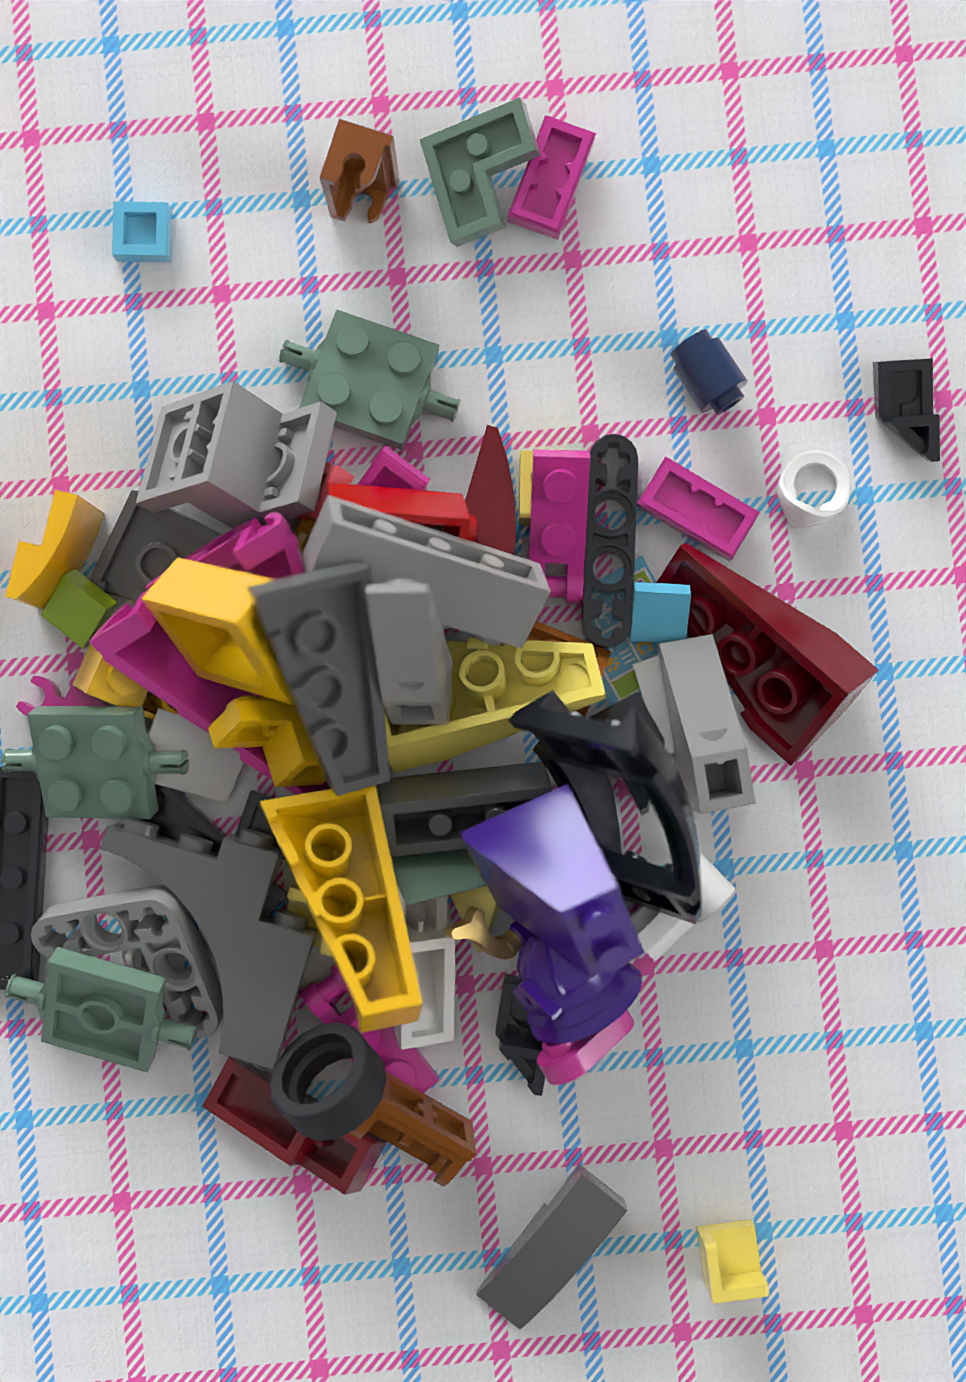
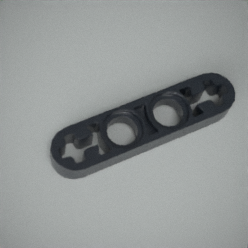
(615, 542)

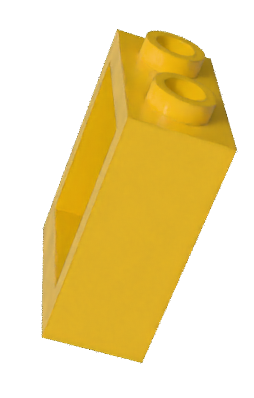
(217, 626)

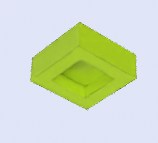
(78, 608)

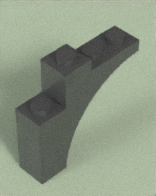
(227, 893)

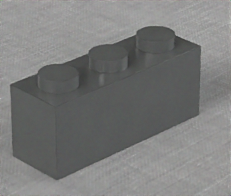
(433, 809)

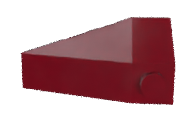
(775, 658)

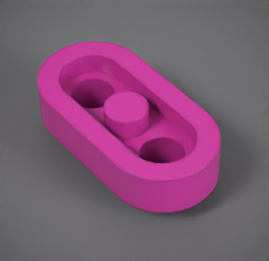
(571, 1060)

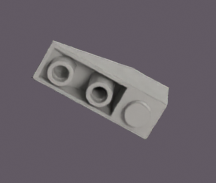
(410, 653)
(705, 726)

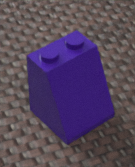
(555, 881)

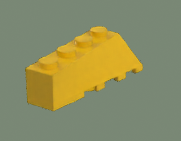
(351, 888)

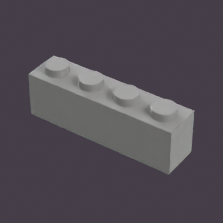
(470, 583)

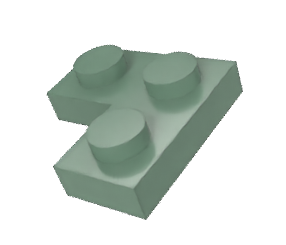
(466, 158)

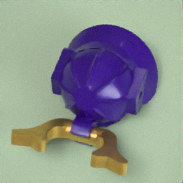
(558, 995)

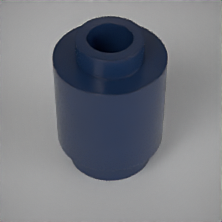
(708, 372)

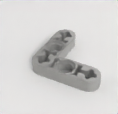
(154, 939)

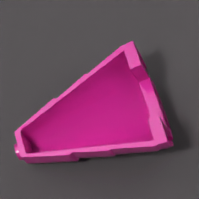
(145, 653)

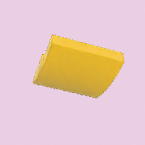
(65, 547)

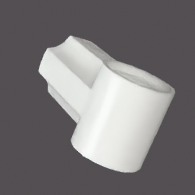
(660, 931)

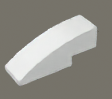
(435, 973)

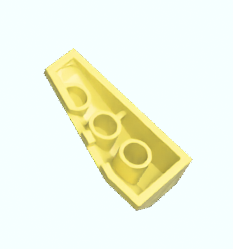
(488, 689)

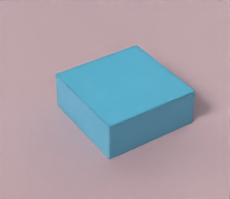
(141, 231)
(660, 612)

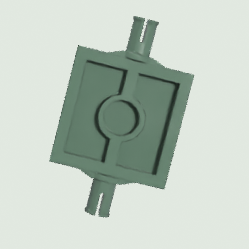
(371, 378)
(94, 761)
(102, 1009)

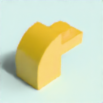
(277, 729)

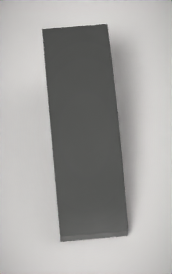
(553, 1247)

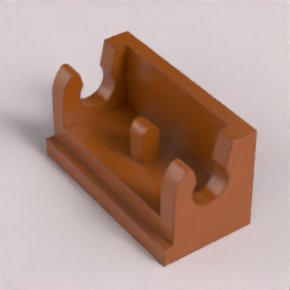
(358, 164)
(422, 1129)

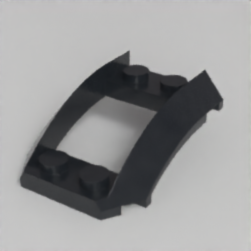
(583, 755)

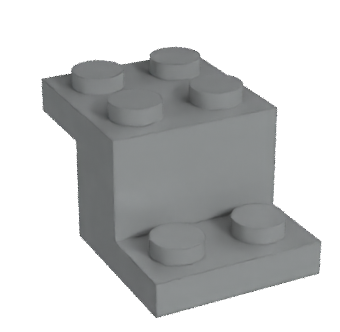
(237, 456)

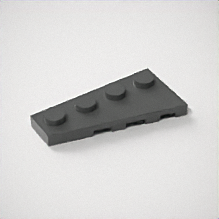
(145, 547)
(329, 664)

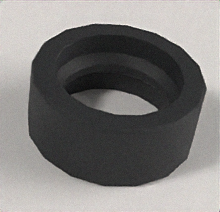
(345, 1107)

